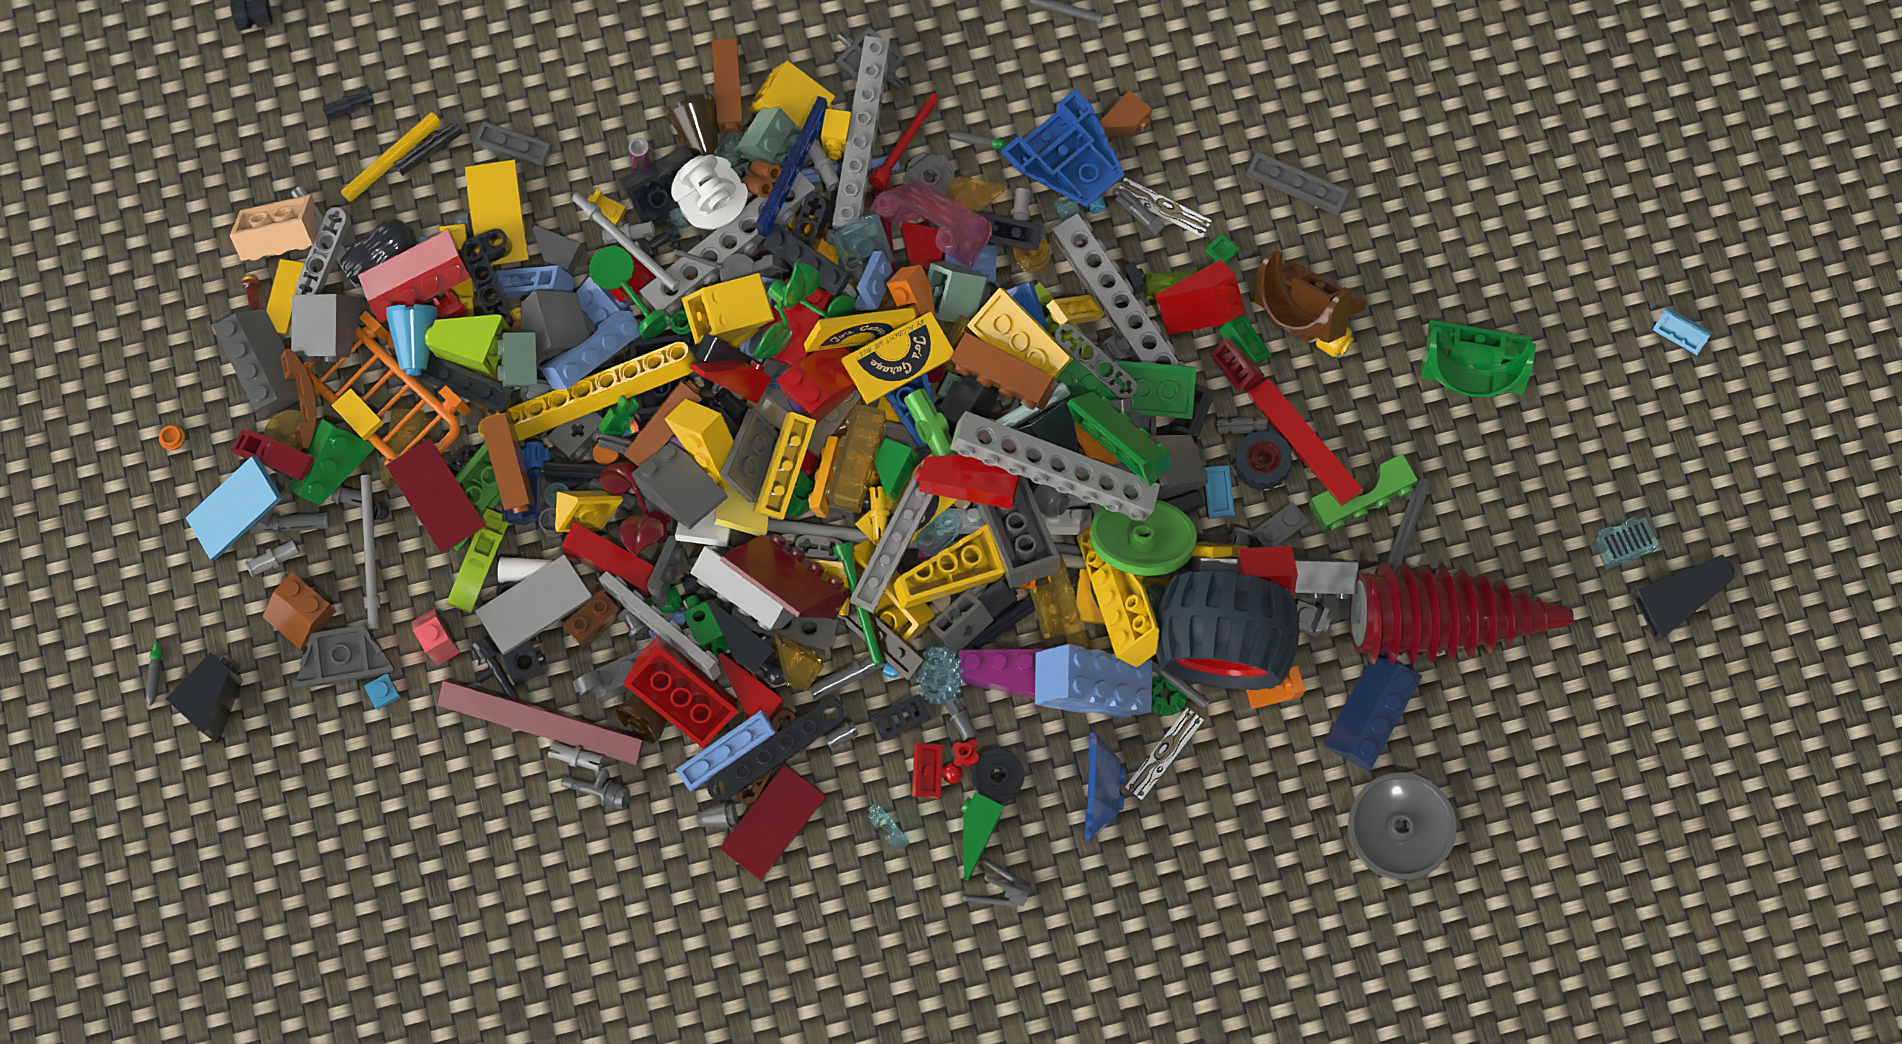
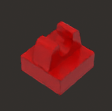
(449, 306)

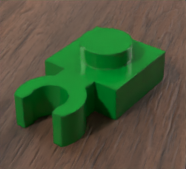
(619, 419)

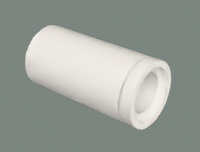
(518, 568)

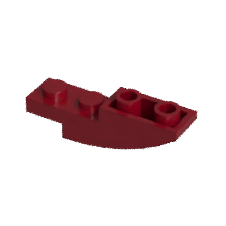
(273, 454)

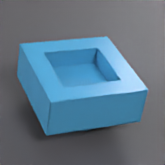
(382, 691)

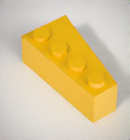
(953, 570)

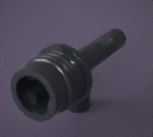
(486, 652)

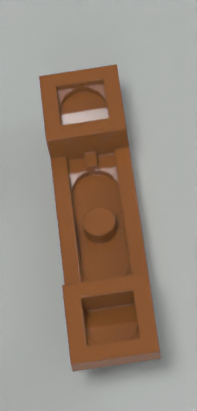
(294, 370)

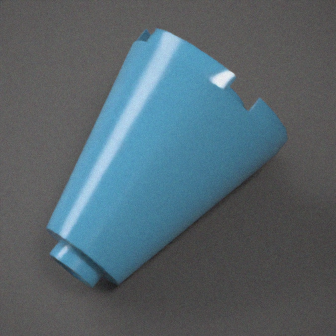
(408, 333)

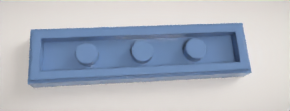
(726, 750)

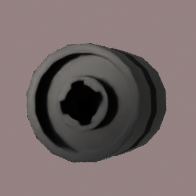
(250, 12)

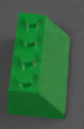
(1119, 436)

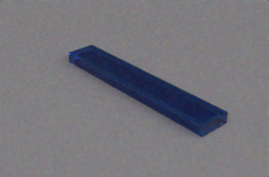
(792, 167)

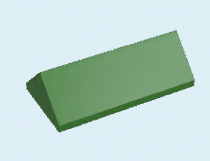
(479, 483)

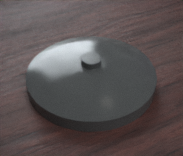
(1401, 826)

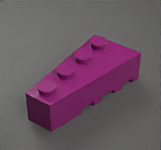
(1001, 670)

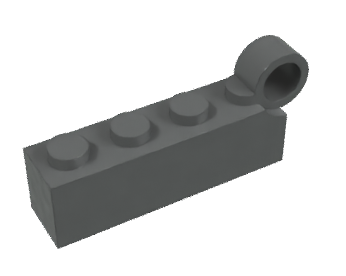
(608, 680)

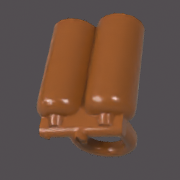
(760, 178)

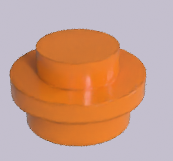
(172, 437)

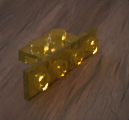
(1058, 608)

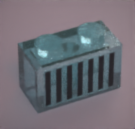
(1625, 543)

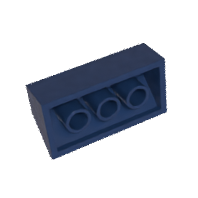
(1372, 712)

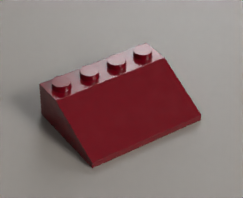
(788, 577)

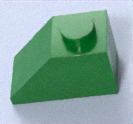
(895, 465)

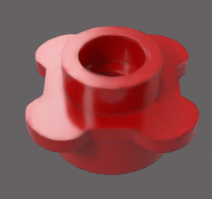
(968, 759)

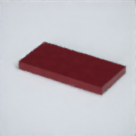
(435, 496)
(772, 823)

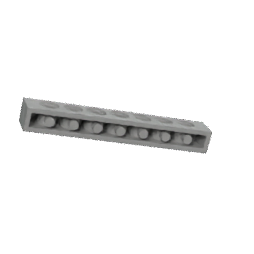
(862, 130)
(1075, 230)
(714, 247)
(1067, 462)

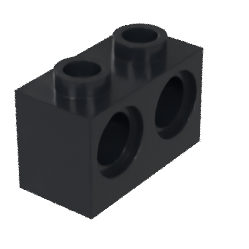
(515, 657)

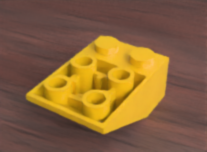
(728, 308)

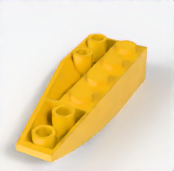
(1123, 607)

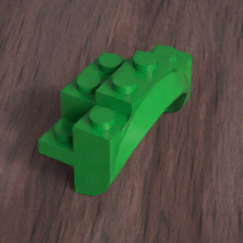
(1476, 359)

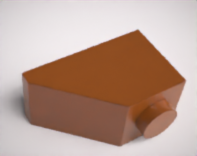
(1127, 117)

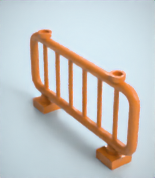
(445, 410)

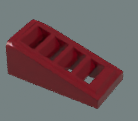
(1248, 377)

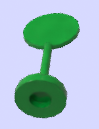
(613, 269)

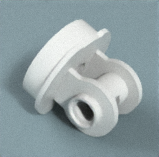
(709, 192)

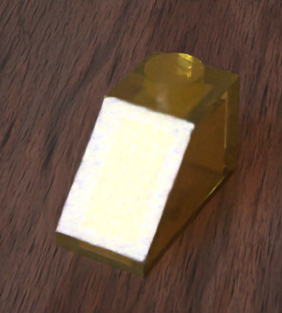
(974, 192)
(797, 662)

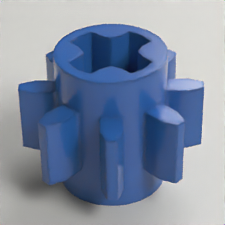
(535, 456)

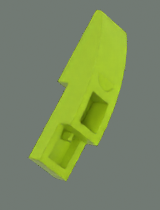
(477, 562)

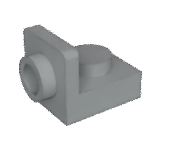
(1312, 619)

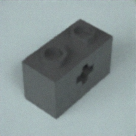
(574, 446)
(961, 622)

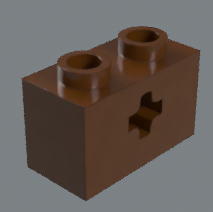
(592, 620)

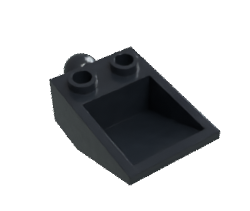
(749, 651)

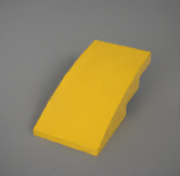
(498, 204)

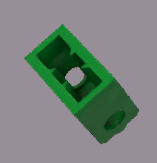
(704, 626)

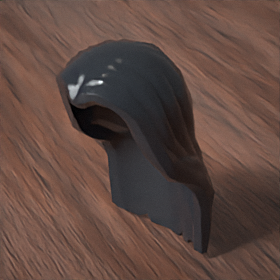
(376, 247)

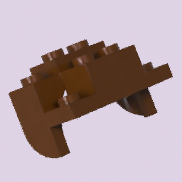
(1314, 306)

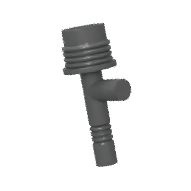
(611, 795)

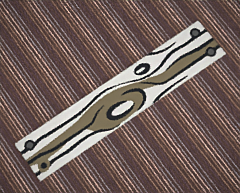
(1168, 209)
(1164, 753)

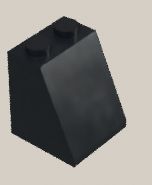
(1053, 426)
(208, 695)

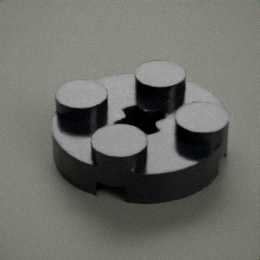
(986, 766)

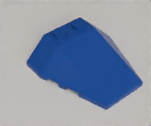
(1068, 153)
(1103, 787)

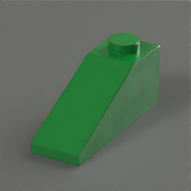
(978, 826)

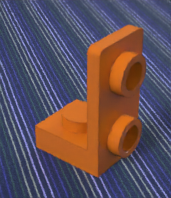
(1290, 689)

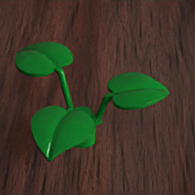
(801, 284)

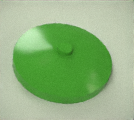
(1144, 547)

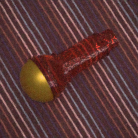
(250, 284)

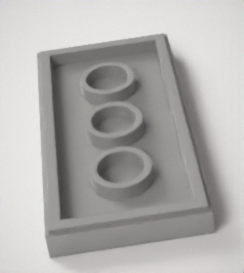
(533, 604)

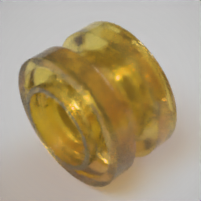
(1033, 263)

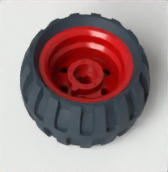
(1227, 630)

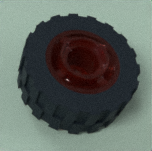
(1263, 445)

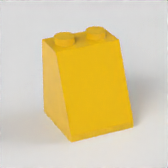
(791, 91)

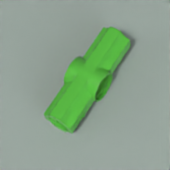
(929, 423)

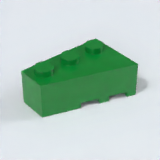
(336, 457)

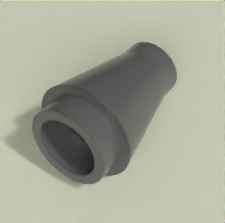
(718, 816)

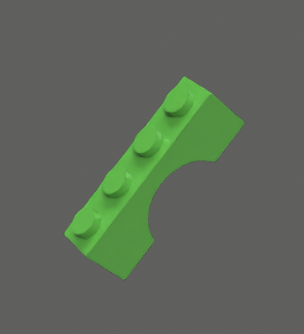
(1393, 479)

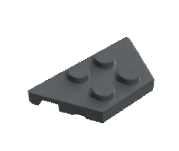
(341, 657)

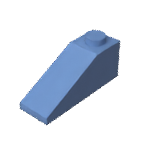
(521, 282)

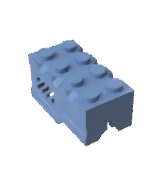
(1092, 682)

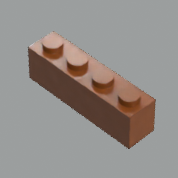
(1004, 372)

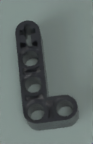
(804, 220)
(484, 262)

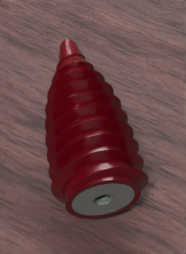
(1442, 613)

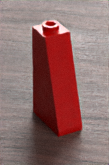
(967, 480)
(605, 556)

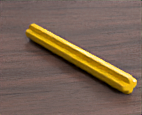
(392, 155)

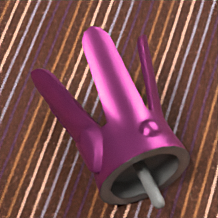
(639, 150)

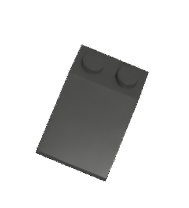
(678, 485)

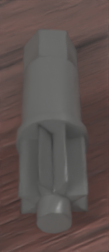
(1139, 211)

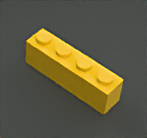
(785, 466)

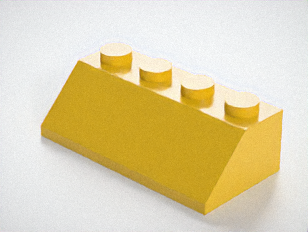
(906, 622)

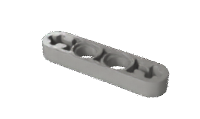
(326, 255)

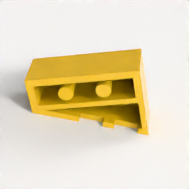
(703, 437)

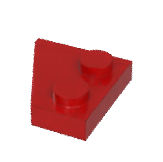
(921, 245)

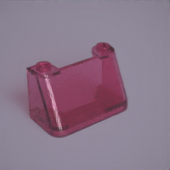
(961, 231)

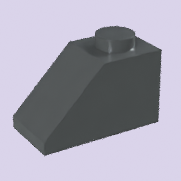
(558, 249)

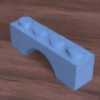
(577, 362)

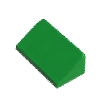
(1246, 338)

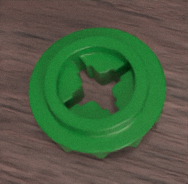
(1159, 704)

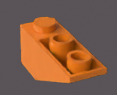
(912, 290)

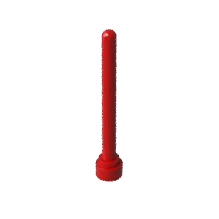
(881, 177)

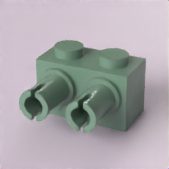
(518, 359)

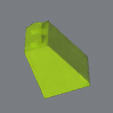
(468, 341)

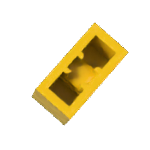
(835, 133)

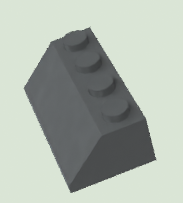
(255, 355)

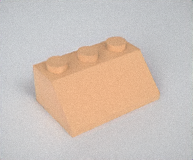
(274, 228)

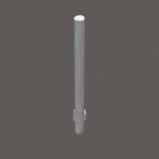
(593, 212)
(372, 602)

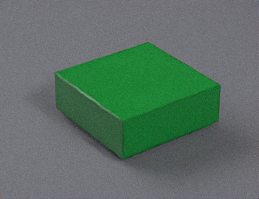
(1221, 249)

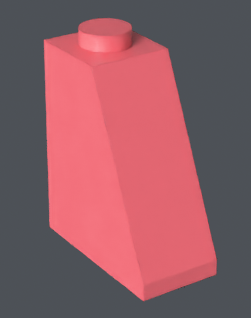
(434, 637)

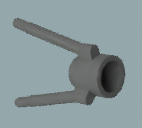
(1016, 890)

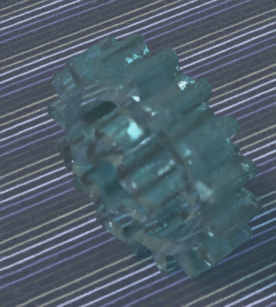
(939, 677)

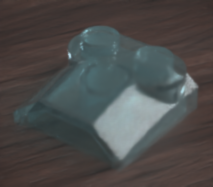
(860, 239)

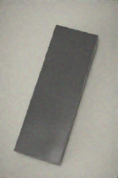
(513, 144)

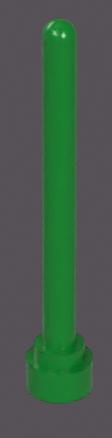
(845, 554)

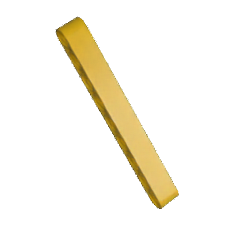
(600, 390)

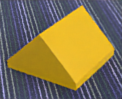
(586, 508)

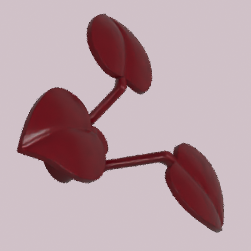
(635, 531)

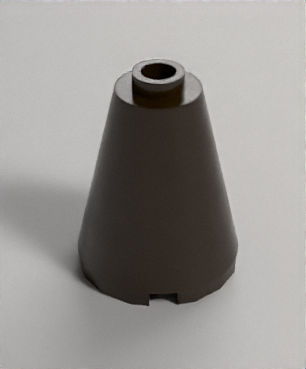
(696, 124)
(642, 718)

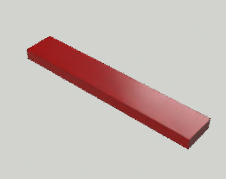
(1305, 442)

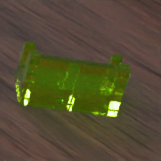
(1160, 281)

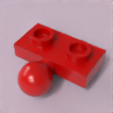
(929, 771)

